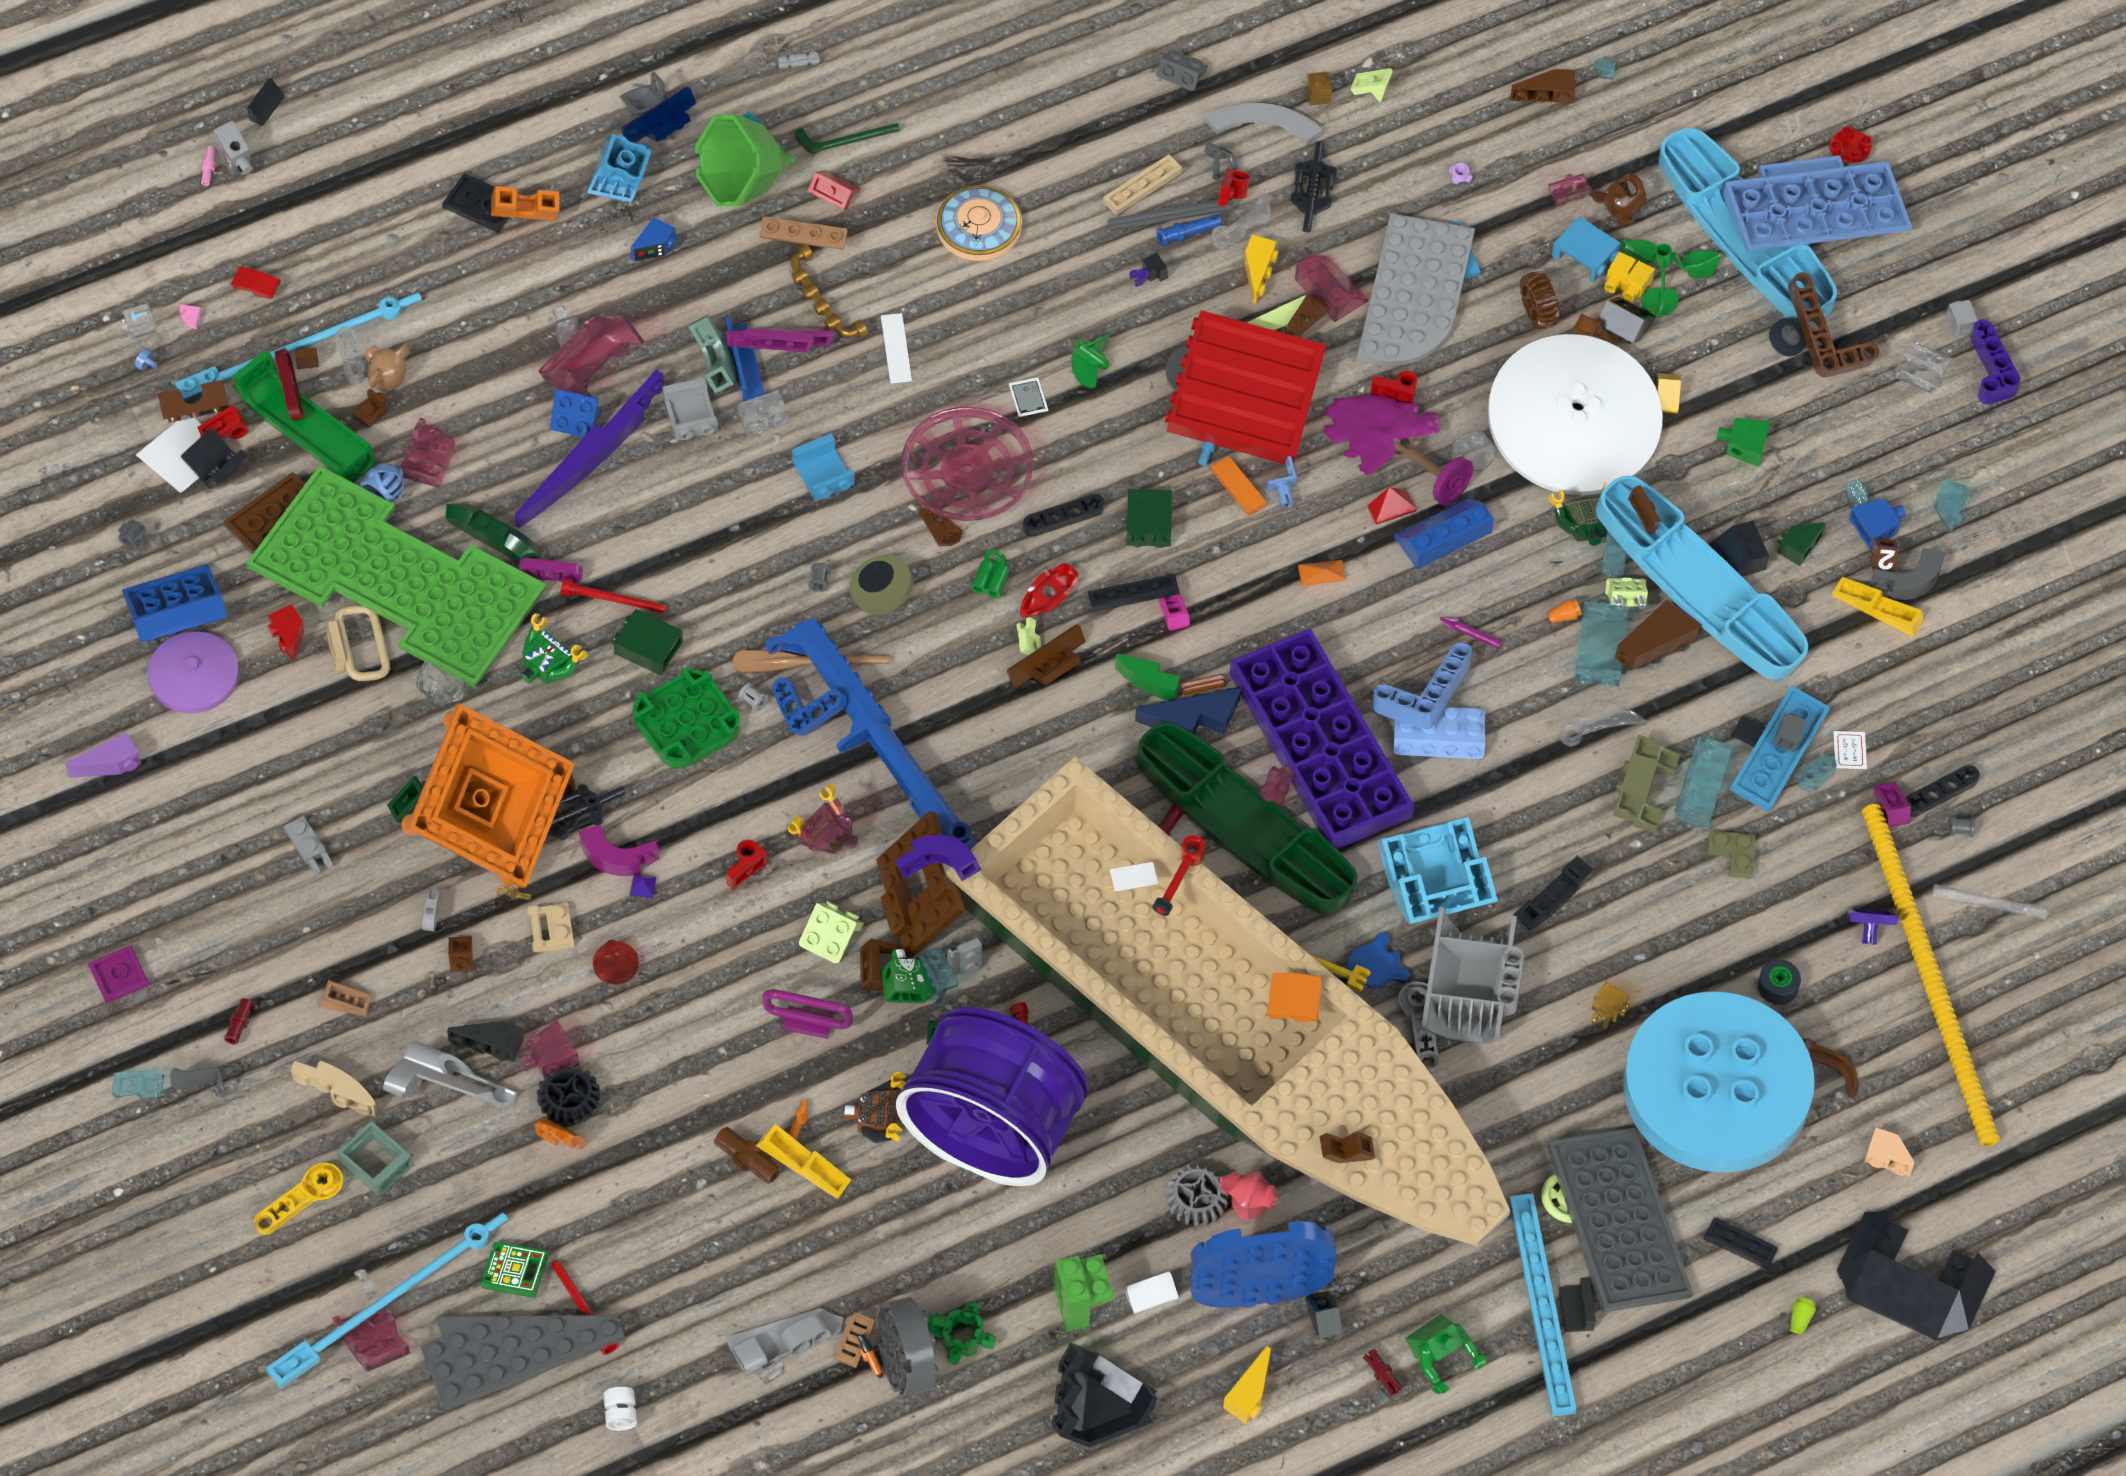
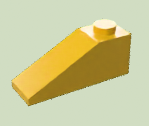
(1247, 1394)

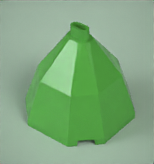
(739, 160)

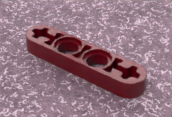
(289, 384)

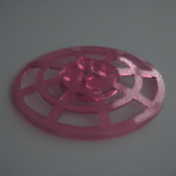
(967, 455)

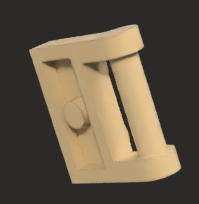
(558, 927)

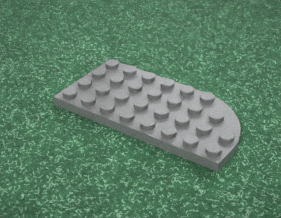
(1415, 290)

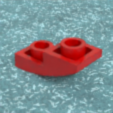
(255, 281)

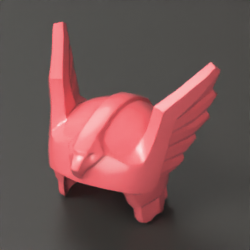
(1249, 1194)

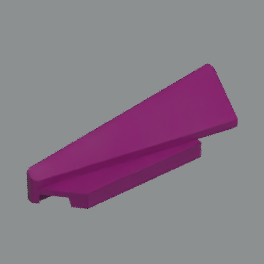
(785, 339)

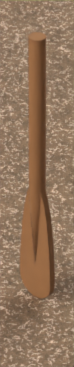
(761, 661)

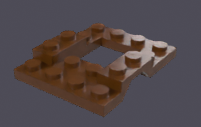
(933, 909)

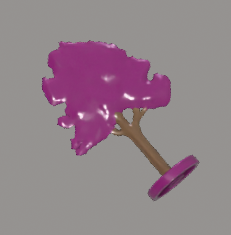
(1374, 430)

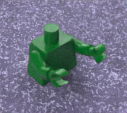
(1436, 1341)

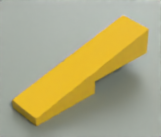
(1884, 609)
(802, 1161)

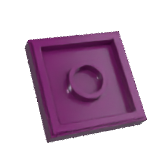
(118, 974)

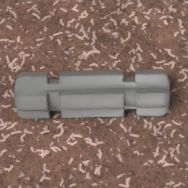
(798, 60)

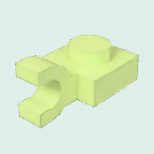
(1028, 639)

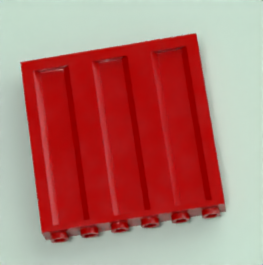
(1245, 387)

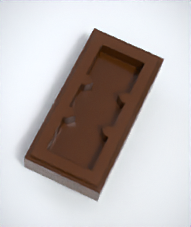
(1644, 509)

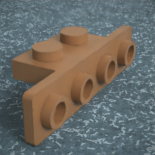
(803, 233)

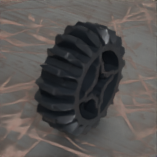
(564, 1084)

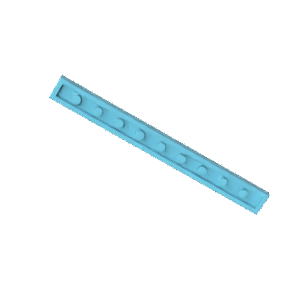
(1542, 1305)

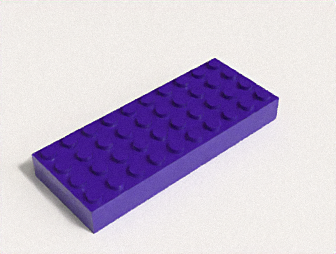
(1321, 738)

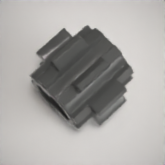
(132, 534)

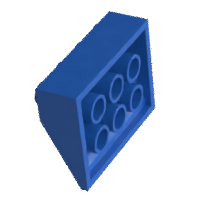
(174, 603)

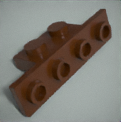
(1049, 660)

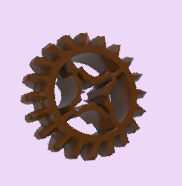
(1539, 299)

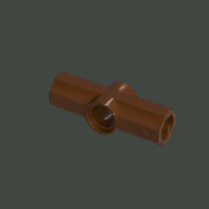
(747, 1155)

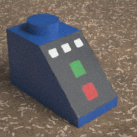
(654, 241)

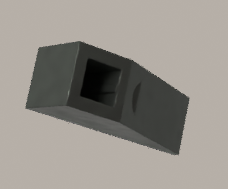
(493, 1038)

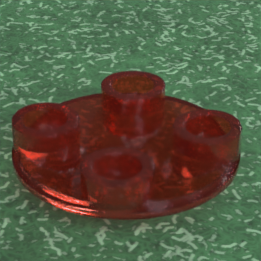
(615, 962)

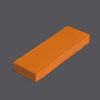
(1238, 486)

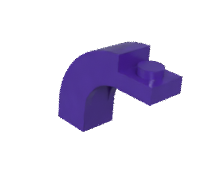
(939, 850)

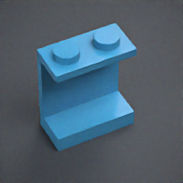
(1587, 246)
(822, 468)

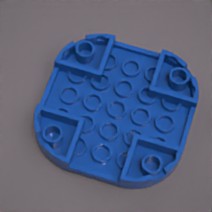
(1262, 1267)

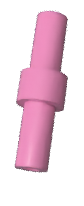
(208, 166)

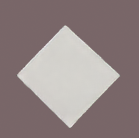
(165, 452)

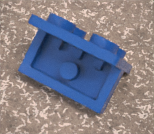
(574, 412)

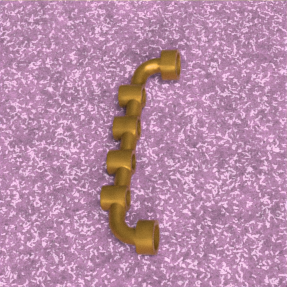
(821, 305)

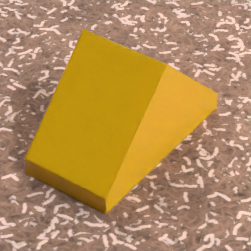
(1669, 391)

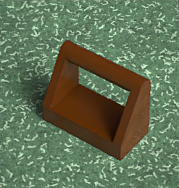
(871, 963)

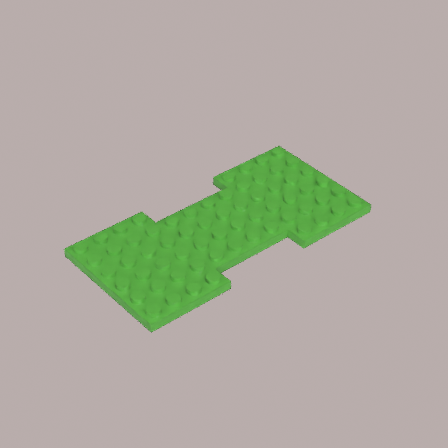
(453, 608)

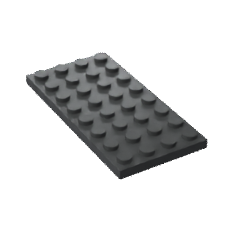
(1619, 1220)

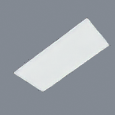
(1134, 876)

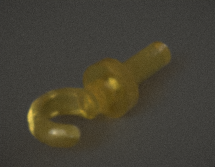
(514, 894)

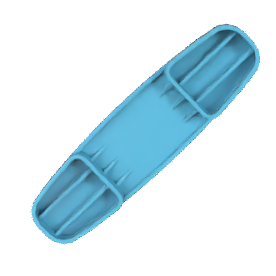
(1698, 175)
(1703, 582)

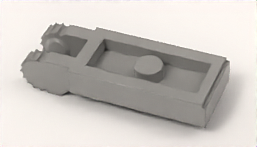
(307, 843)

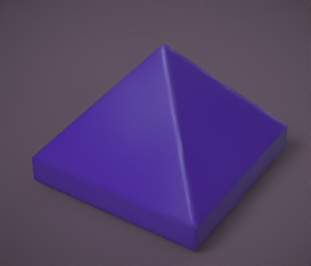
(643, 885)

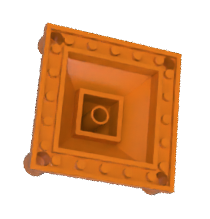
(490, 796)

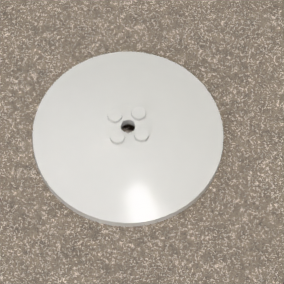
(1568, 447)

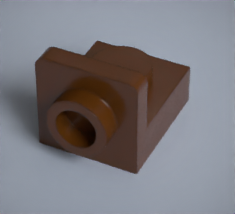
(371, 409)
(460, 953)

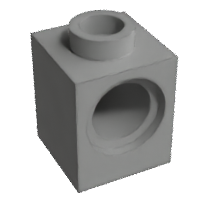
(1961, 317)

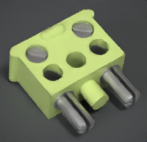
(1627, 592)

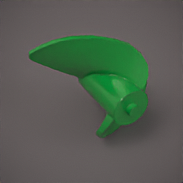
(1088, 358)

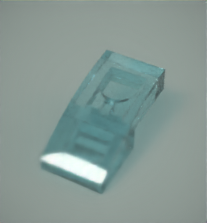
(138, 1083)

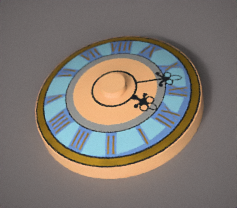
(979, 223)

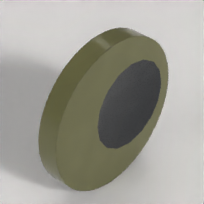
(881, 584)

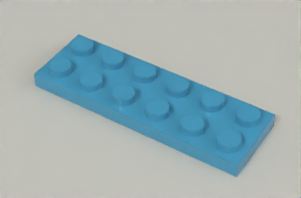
(1770, 765)

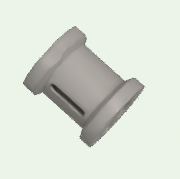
(752, 696)

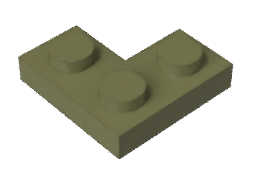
(1737, 847)

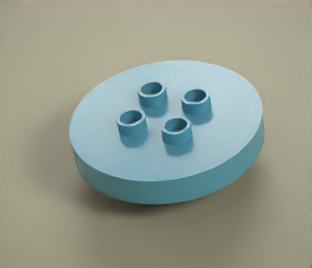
(1718, 1082)

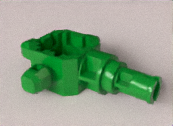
(942, 1326)

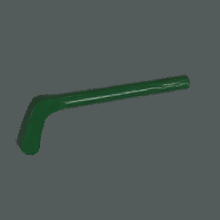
(814, 147)

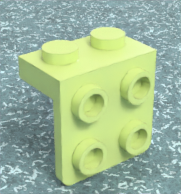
(829, 931)

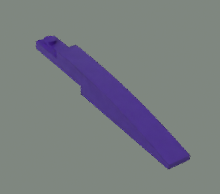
(591, 451)

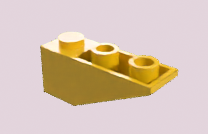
(1258, 260)

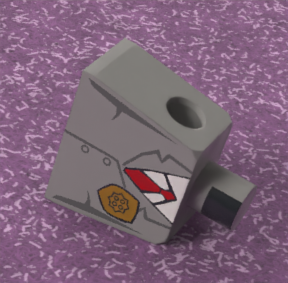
(232, 148)

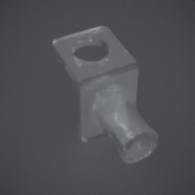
(565, 325)

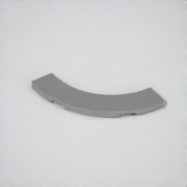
(1264, 115)

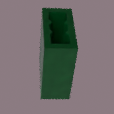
(1149, 518)
(647, 641)

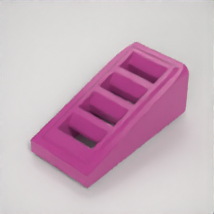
(1174, 619)

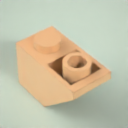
(1889, 1153)

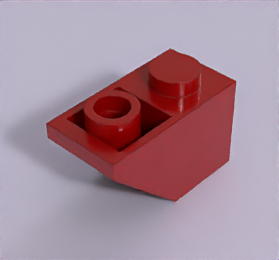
(288, 628)

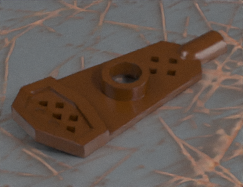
(1313, 309)
(944, 532)

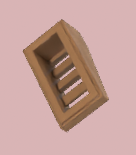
(335, 1004)
(862, 1321)

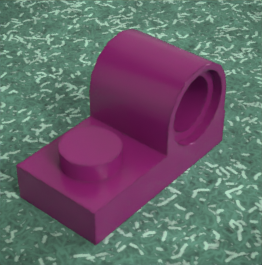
(1893, 804)

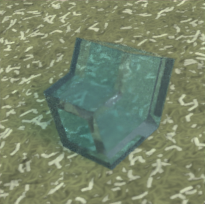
(1604, 68)

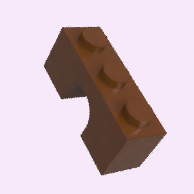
(212, 399)

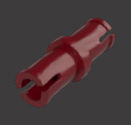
(239, 1021)
(1382, 1372)

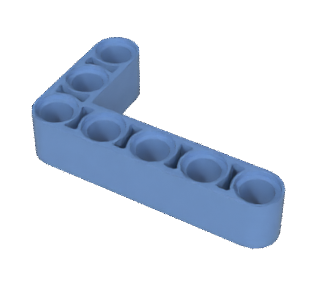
(1425, 709)

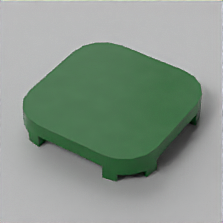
(686, 718)

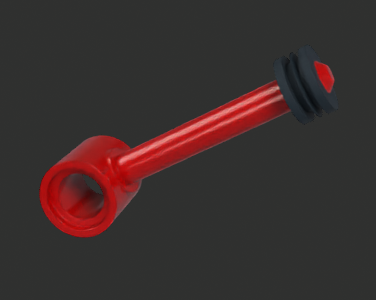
(1162, 905)

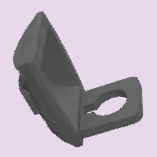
(645, 97)

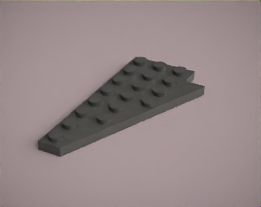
(499, 1351)

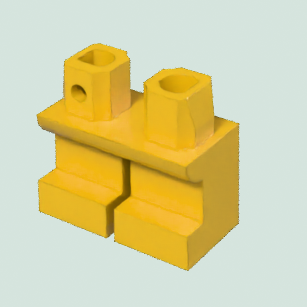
(1629, 277)

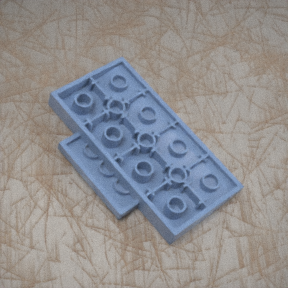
(1815, 203)

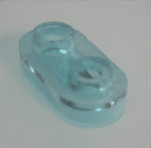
(1818, 771)

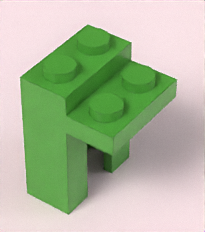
(1081, 1285)

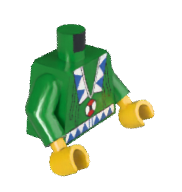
(546, 656)

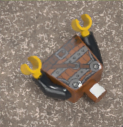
(878, 1111)

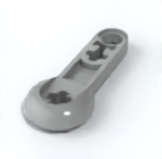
(1415, 1013)

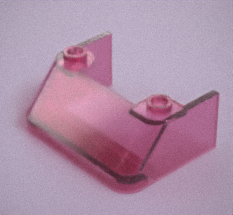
(588, 351)

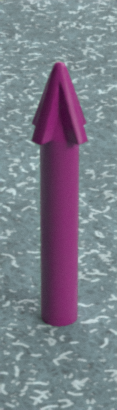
(1453, 624)

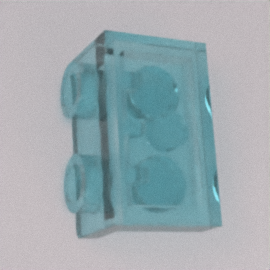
(938, 972)

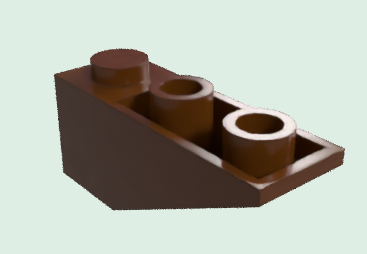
(1551, 86)

